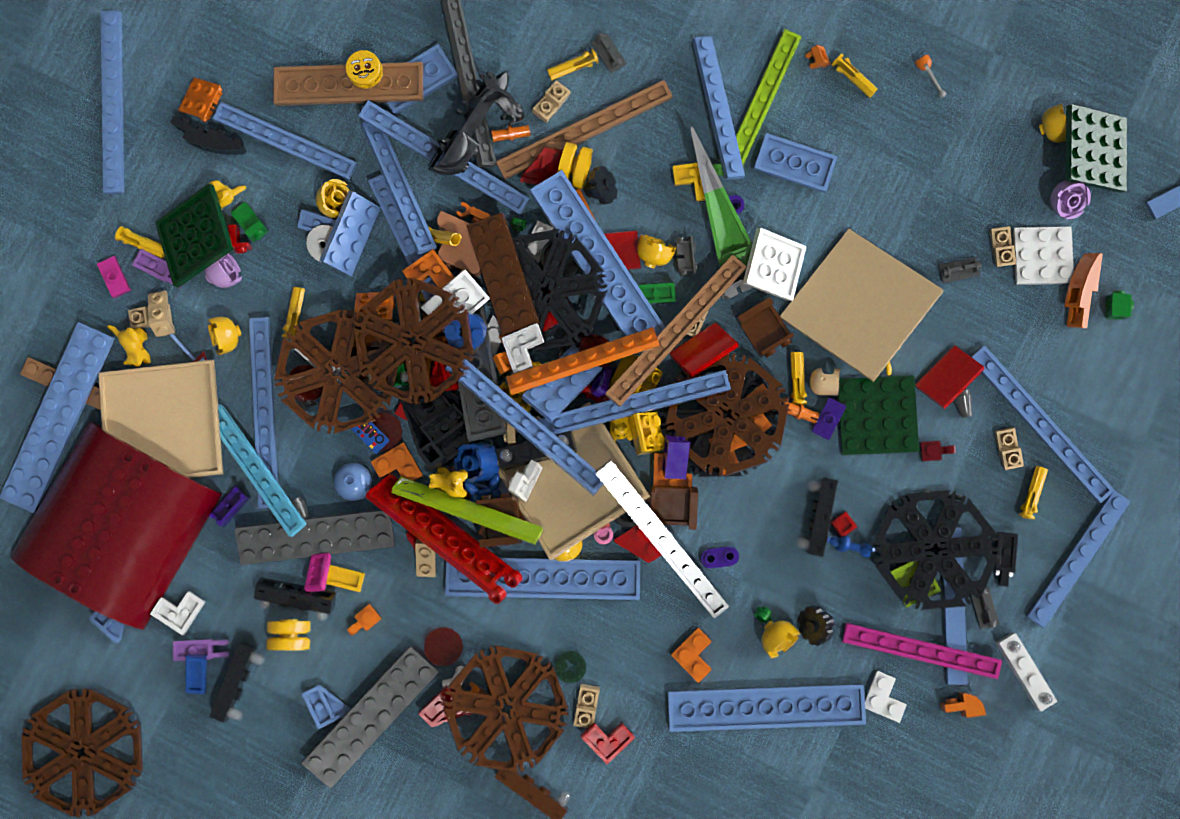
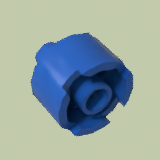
(478, 331)
(478, 461)

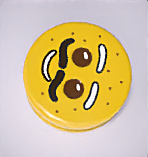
(364, 69)

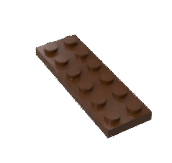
(502, 273)

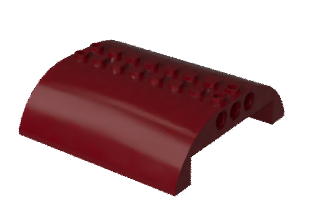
(114, 528)

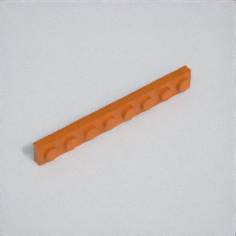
(582, 361)

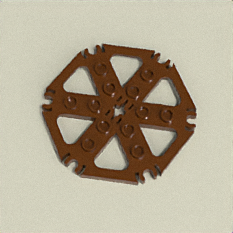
(399, 353)
(319, 377)
(741, 427)
(523, 711)
(69, 761)

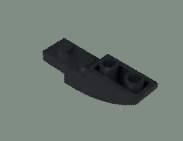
(209, 140)

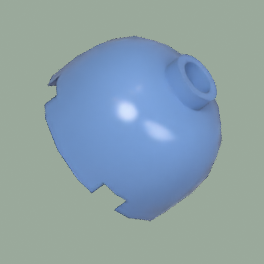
(352, 481)

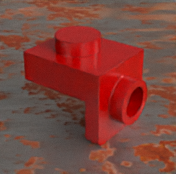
(234, 233)

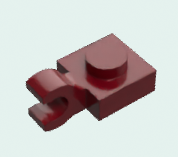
(933, 451)

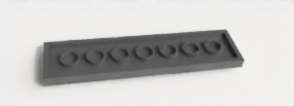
(479, 418)
(321, 535)
(369, 717)

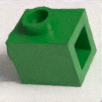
(1119, 305)

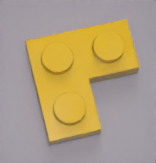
(689, 174)

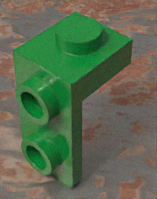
(249, 222)

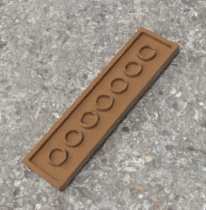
(332, 86)

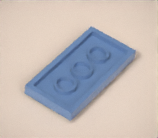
(436, 73)
(795, 163)
(350, 233)
(555, 396)

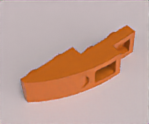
(1080, 289)

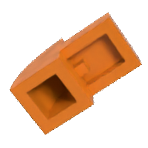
(968, 705)

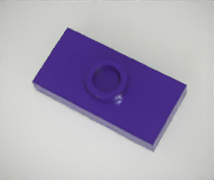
(829, 418)

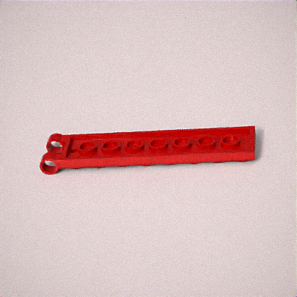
(446, 540)

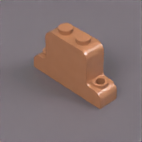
(462, 255)

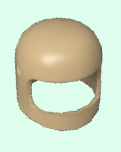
(825, 383)

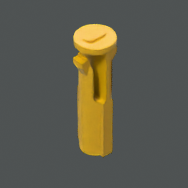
(572, 65)
(854, 75)
(445, 237)
(139, 241)
(293, 312)
(798, 382)
(1034, 492)

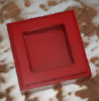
(843, 524)

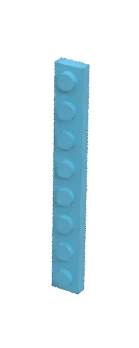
(259, 474)

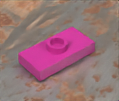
(114, 277)
(317, 572)

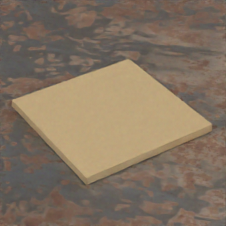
(861, 304)
(166, 414)
(566, 507)

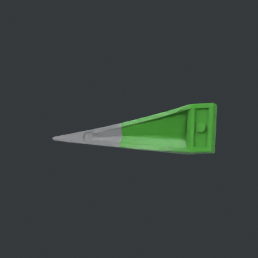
(727, 229)

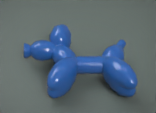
(492, 489)
(843, 544)

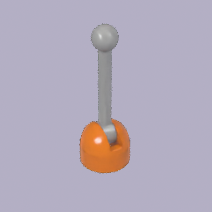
(924, 64)

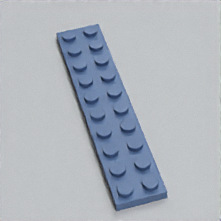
(568, 213)
(57, 417)
(559, 580)
(766, 707)

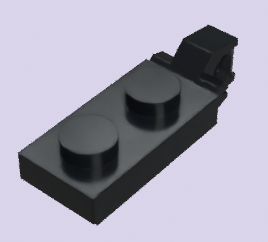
(1006, 562)

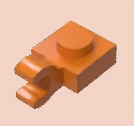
(475, 213)
(365, 619)

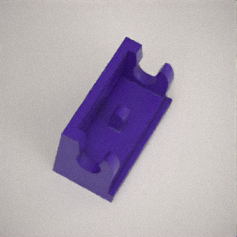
(675, 457)
(229, 506)

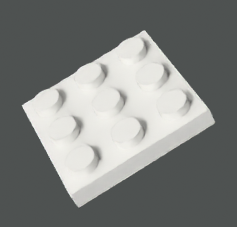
(1043, 255)
(774, 264)

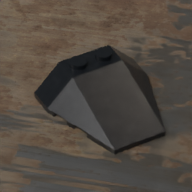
(437, 428)

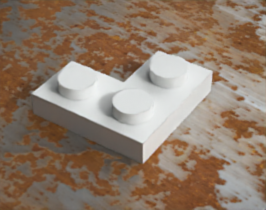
(517, 345)
(522, 484)
(178, 617)
(879, 700)

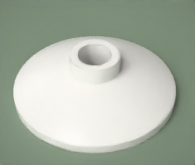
(314, 238)

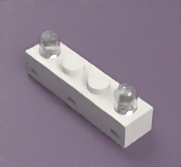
(1026, 671)

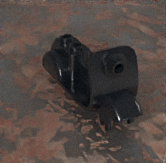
(459, 145)

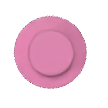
(604, 535)

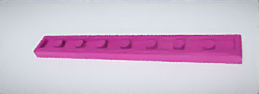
(922, 651)

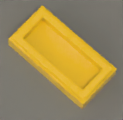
(345, 578)

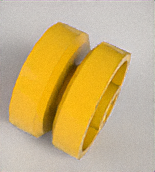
(574, 165)
(288, 634)

